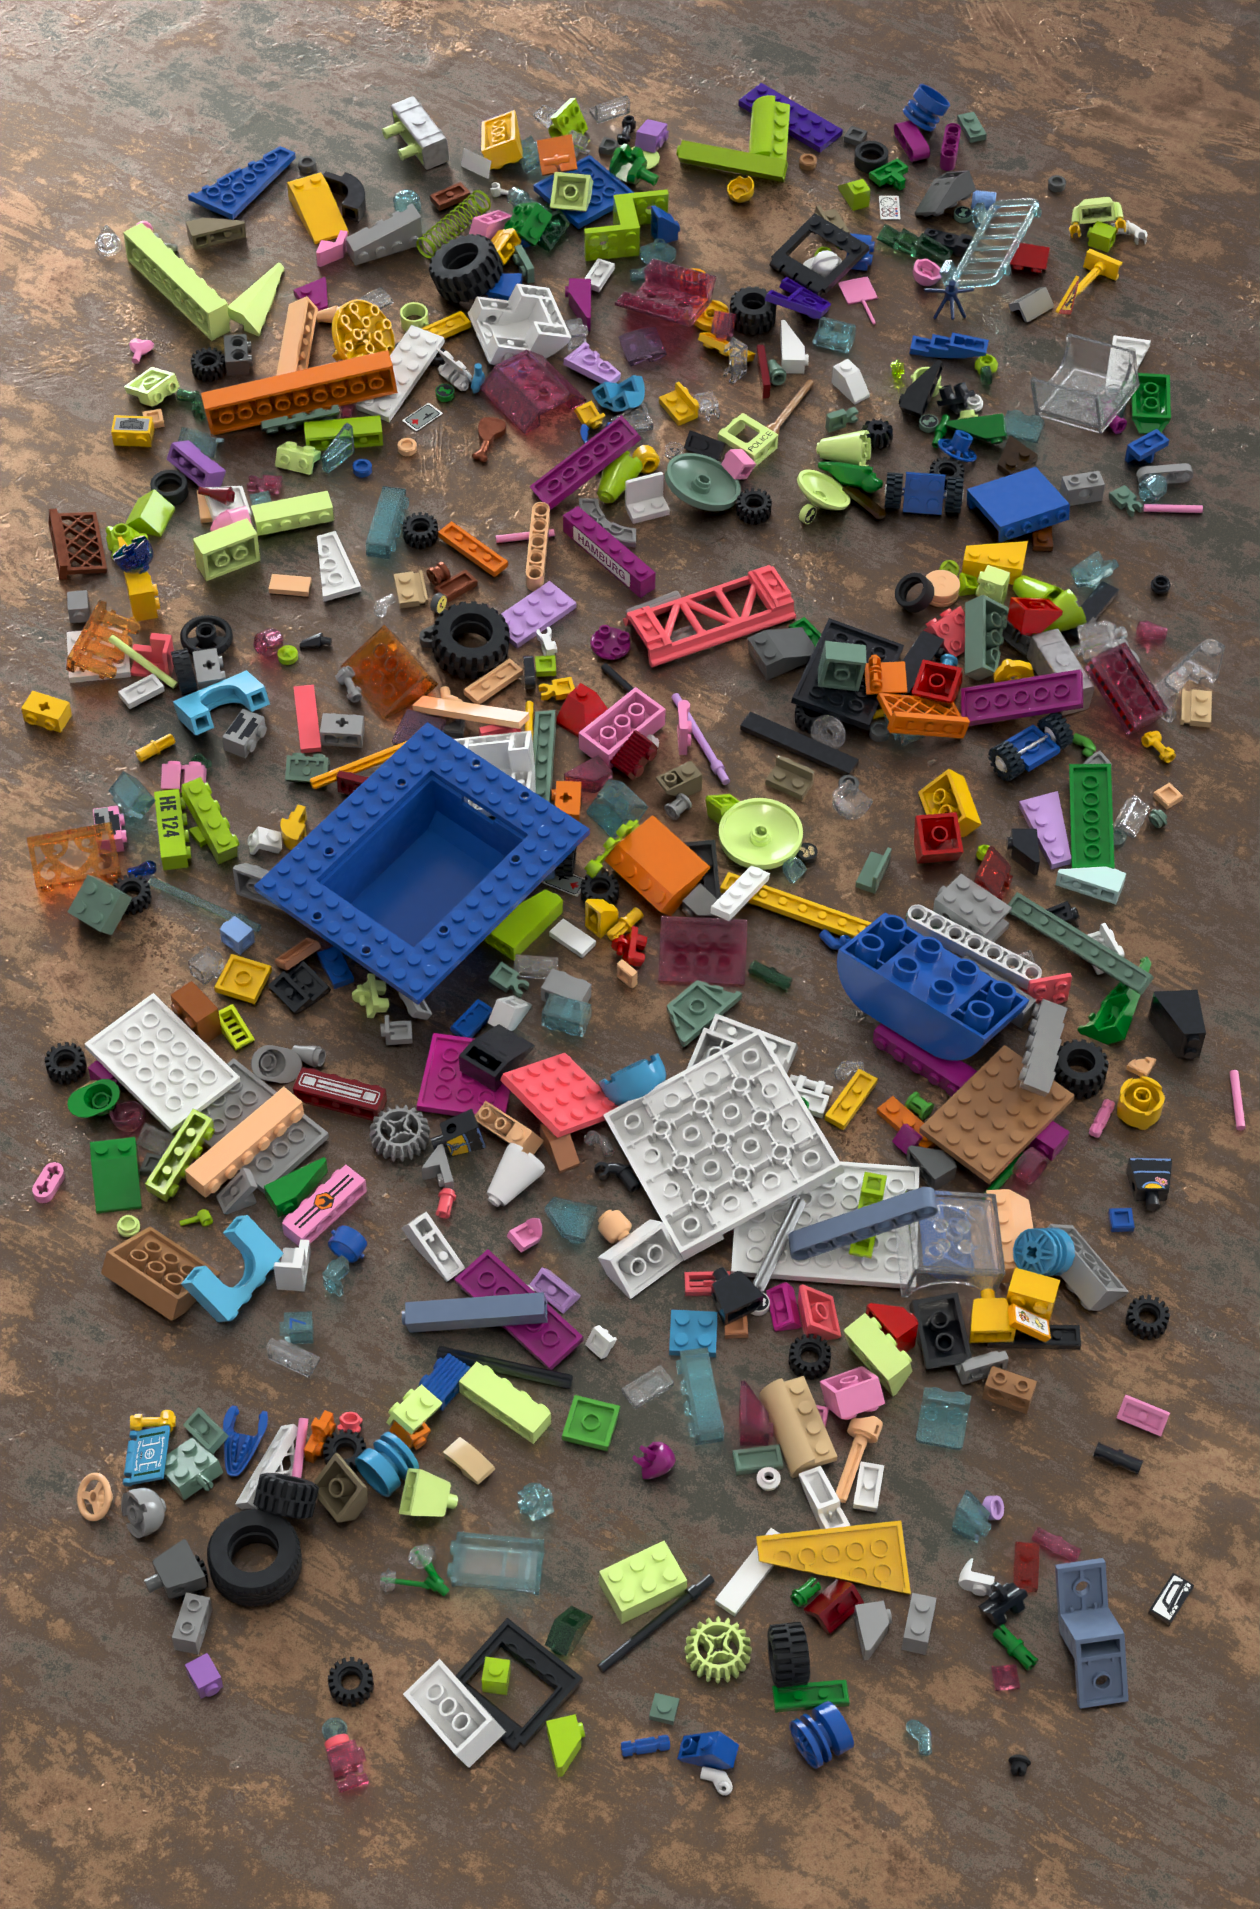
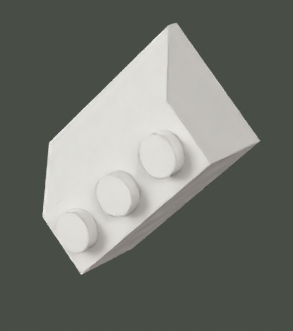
(641, 1258)

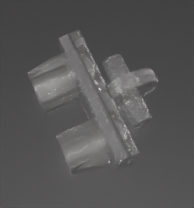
(580, 142)

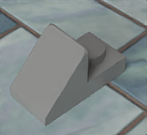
(438, 1167)
(238, 1192)

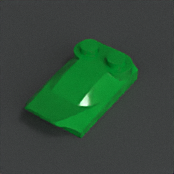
(1151, 403)

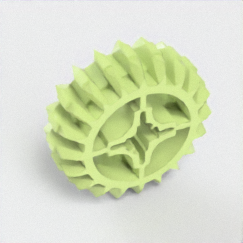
(705, 1636)

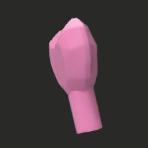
(140, 348)

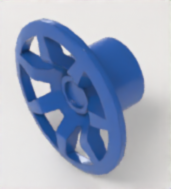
(960, 444)

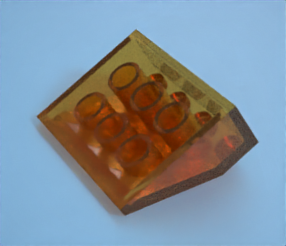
(389, 673)

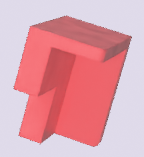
(158, 654)

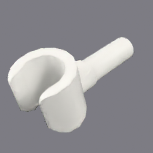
(496, 190)

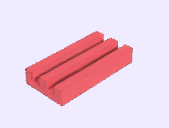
(700, 1288)

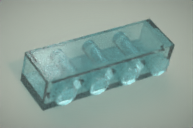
(386, 522)
(701, 1396)

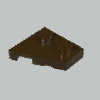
(1015, 457)

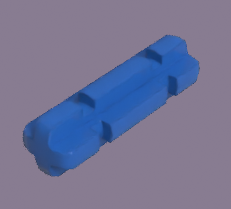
(645, 1745)

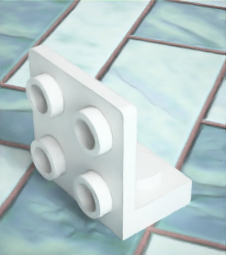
(645, 498)

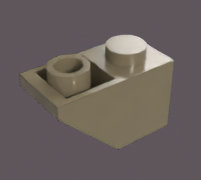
(683, 779)

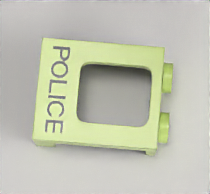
(758, 447)

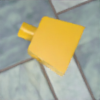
(990, 1319)

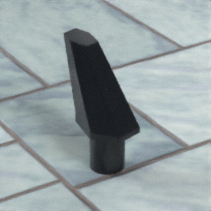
(316, 641)

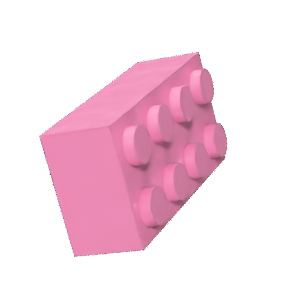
(616, 724)

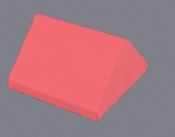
(818, 1313)

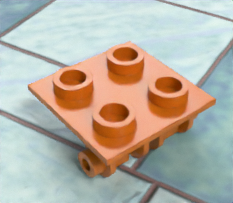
(885, 676)

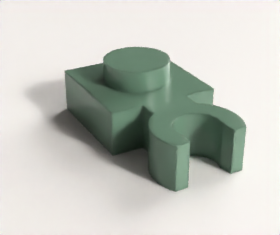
(839, 418)
(1125, 498)
(506, 978)

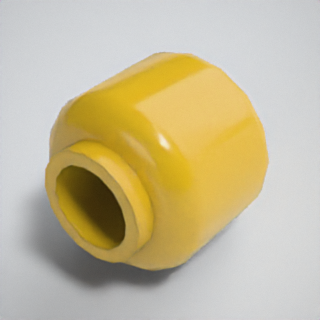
(648, 458)

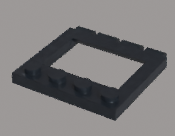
(803, 275)
(540, 1662)

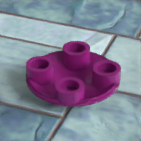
(610, 642)

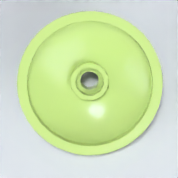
(822, 490)

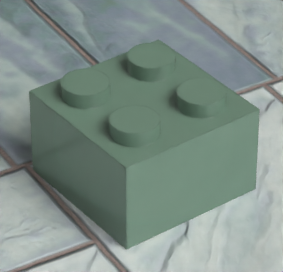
(841, 665)
(99, 904)

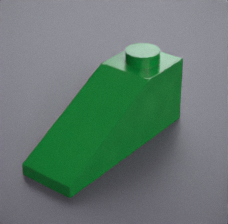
(986, 428)
(290, 1190)

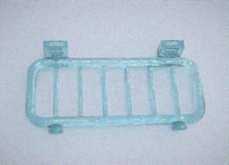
(981, 220)

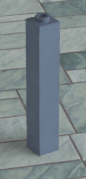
(475, 1312)

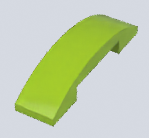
(871, 1192)

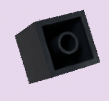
(1179, 1021)

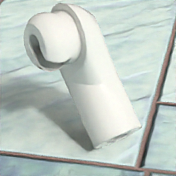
(719, 1778)

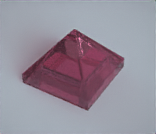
(1005, 1677)

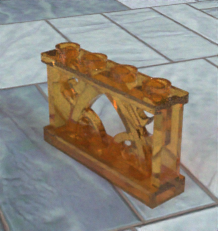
(46, 843)

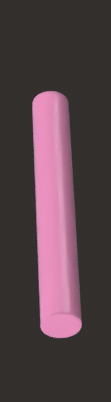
(1173, 508)
(518, 536)
(1237, 1100)
(299, 1448)

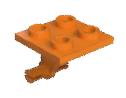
(557, 154)

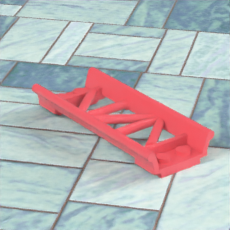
(763, 581)

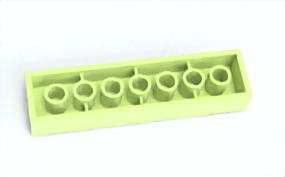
(177, 281)

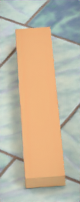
(471, 712)

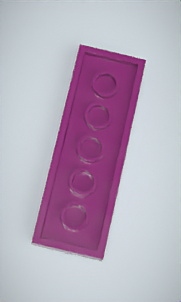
(585, 462)
(1023, 697)
(545, 1341)

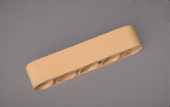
(537, 546)

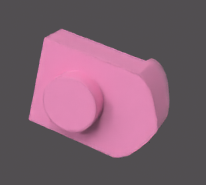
(526, 1234)

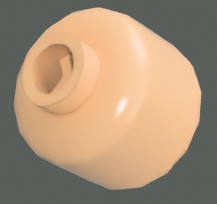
(614, 1226)

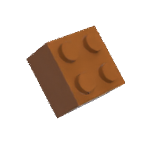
(197, 1012)

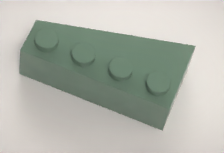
(983, 636)

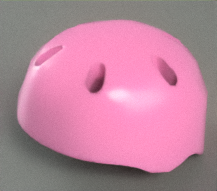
(926, 276)

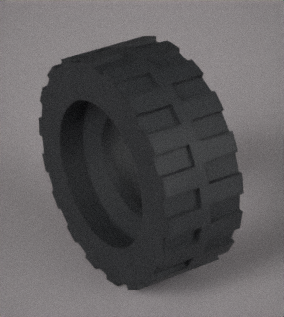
(184, 671)

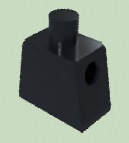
(734, 1295)

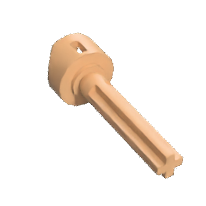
(863, 1431)

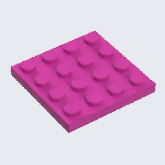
(450, 1090)

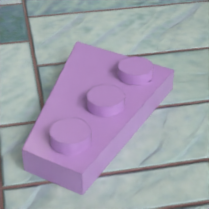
(591, 365)

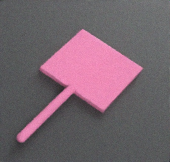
(858, 291)

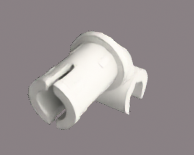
(1133, 229)

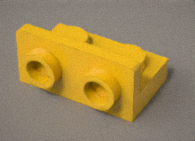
(680, 405)

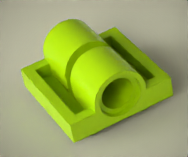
(566, 119)

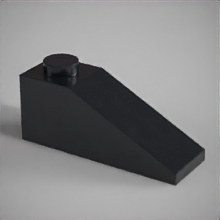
(920, 392)

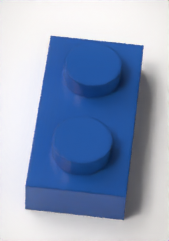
(335, 967)

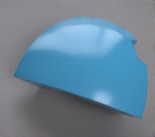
(621, 396)

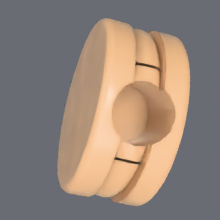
(945, 588)

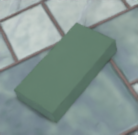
(754, 1459)

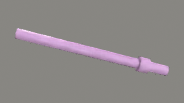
(716, 765)

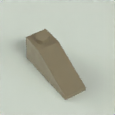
(213, 231)

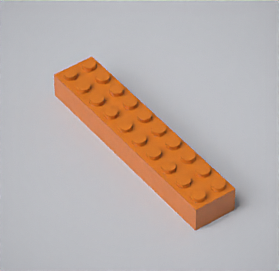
(299, 392)

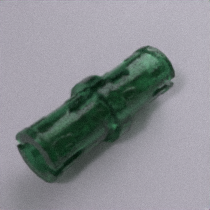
(770, 975)

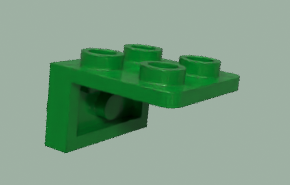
(529, 221)

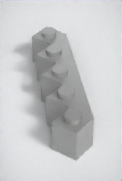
(1042, 1047)

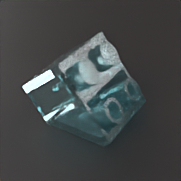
(615, 806)

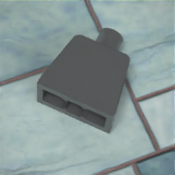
(176, 1572)

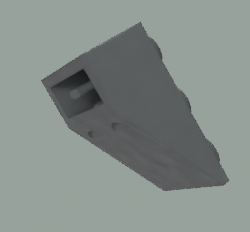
(946, 192)

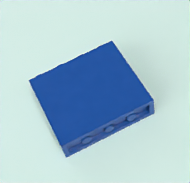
(1019, 503)

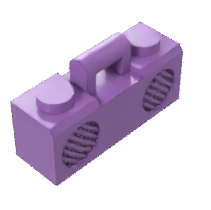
(195, 464)

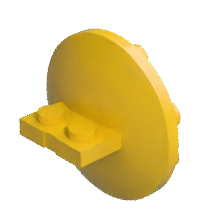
(360, 330)

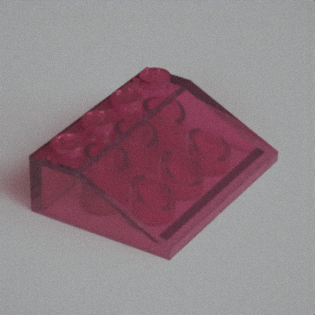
(702, 950)

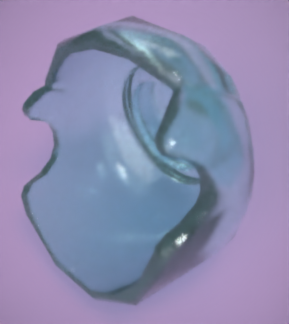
(404, 198)

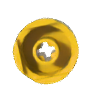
(1140, 1102)

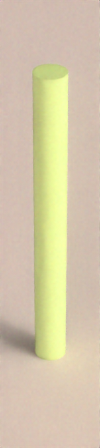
(143, 661)

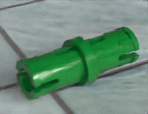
(1015, 1647)

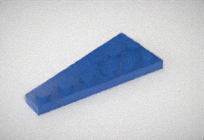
(242, 186)

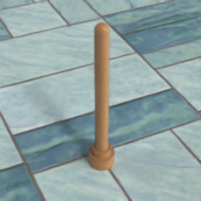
(790, 407)

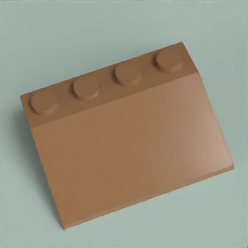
(153, 1271)

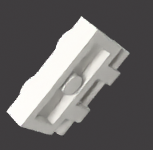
(817, 1100)

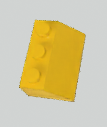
(949, 795)

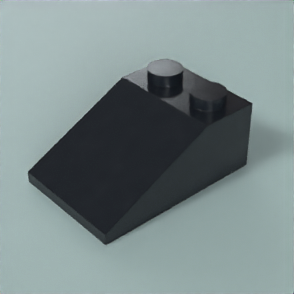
(707, 852)
(941, 1330)

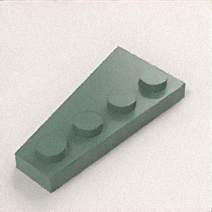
(273, 425)

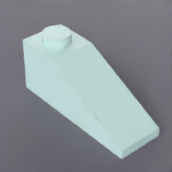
(1096, 882)

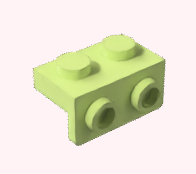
(296, 458)
(415, 1409)

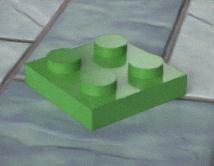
(591, 1423)

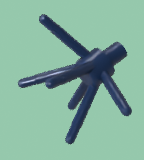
(951, 293)

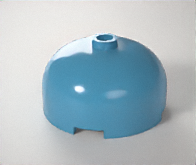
(634, 1080)

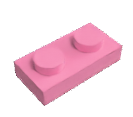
(1143, 1415)

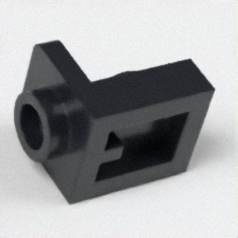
(1066, 913)

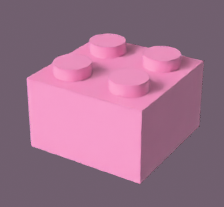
(852, 1393)

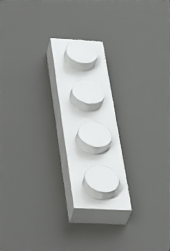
(740, 893)

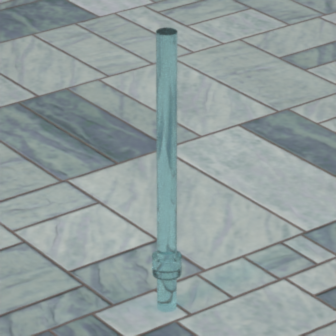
(202, 903)

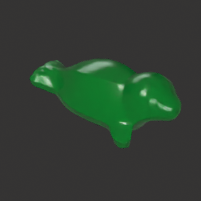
(853, 475)

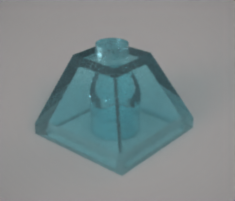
(571, 1218)

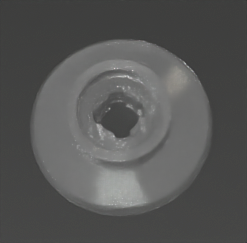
(820, 727)

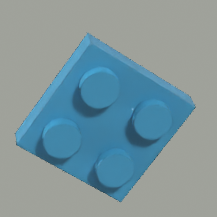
(693, 1331)

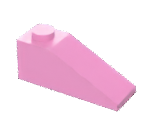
(489, 223)

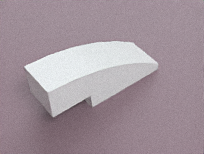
(822, 1499)

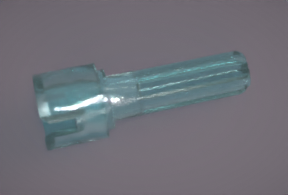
(516, 196)

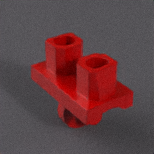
(627, 947)

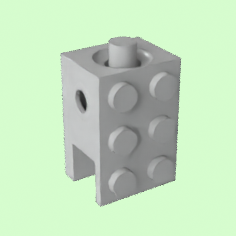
(972, 908)

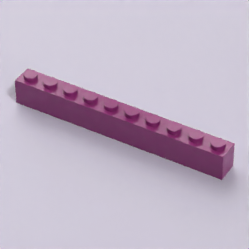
(951, 1076)

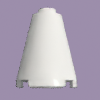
(513, 1175)

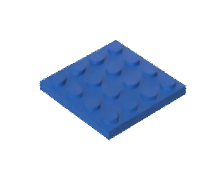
(604, 187)

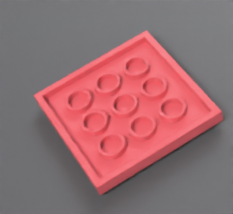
(559, 1094)

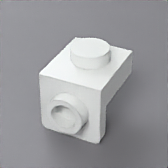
(265, 839)

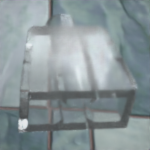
(1099, 637)

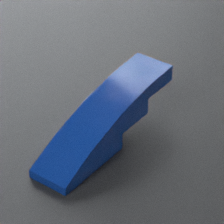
(945, 347)

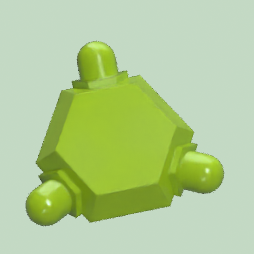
(120, 530)

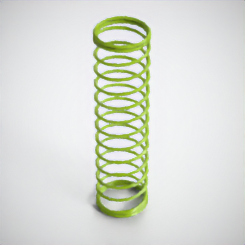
(431, 244)

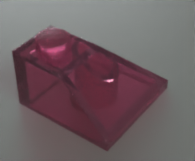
(753, 1419)

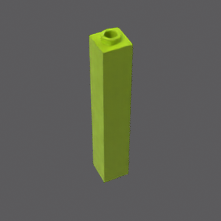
(732, 160)

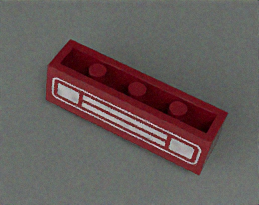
(339, 1094)

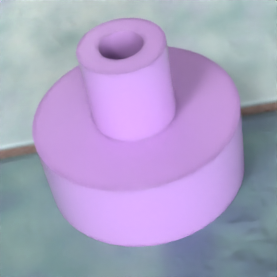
(995, 1506)

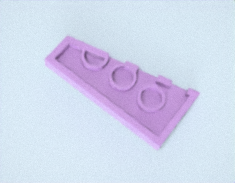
(1046, 816)

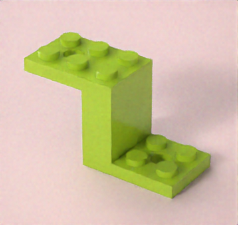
(624, 235)

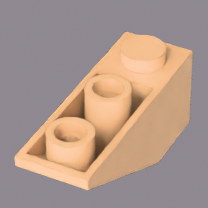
(508, 1128)

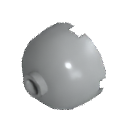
(144, 1511)

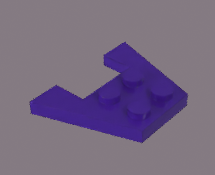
(800, 300)

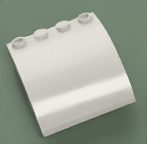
(523, 322)
(509, 753)

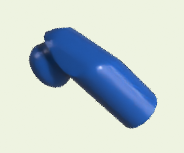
(833, 943)

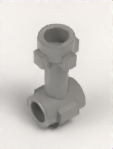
(344, 677)

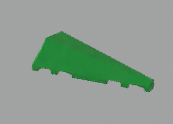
(1116, 1013)

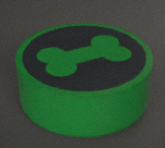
(444, 392)

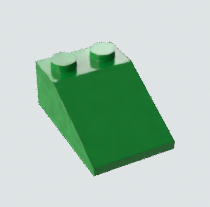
(116, 1175)

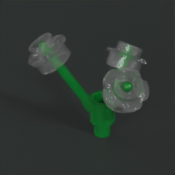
(419, 1557)

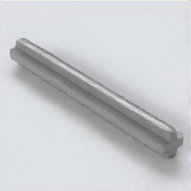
(779, 1243)

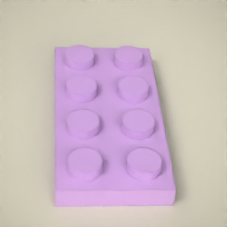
(537, 612)

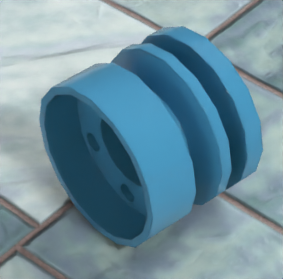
(1044, 1251)
(386, 1464)

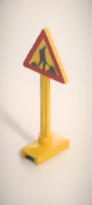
(1099, 265)

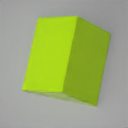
(151, 514)

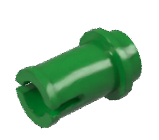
(805, 1592)

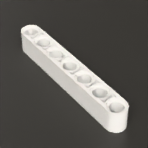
(968, 938)

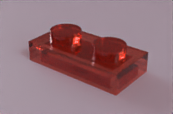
(1026, 1566)

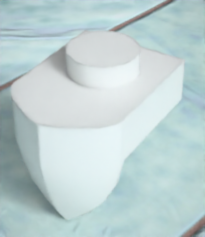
(975, 1582)

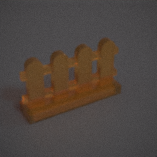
(101, 633)

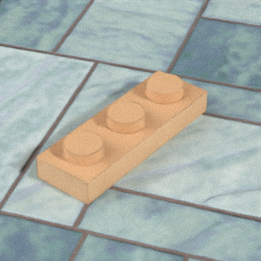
(493, 682)

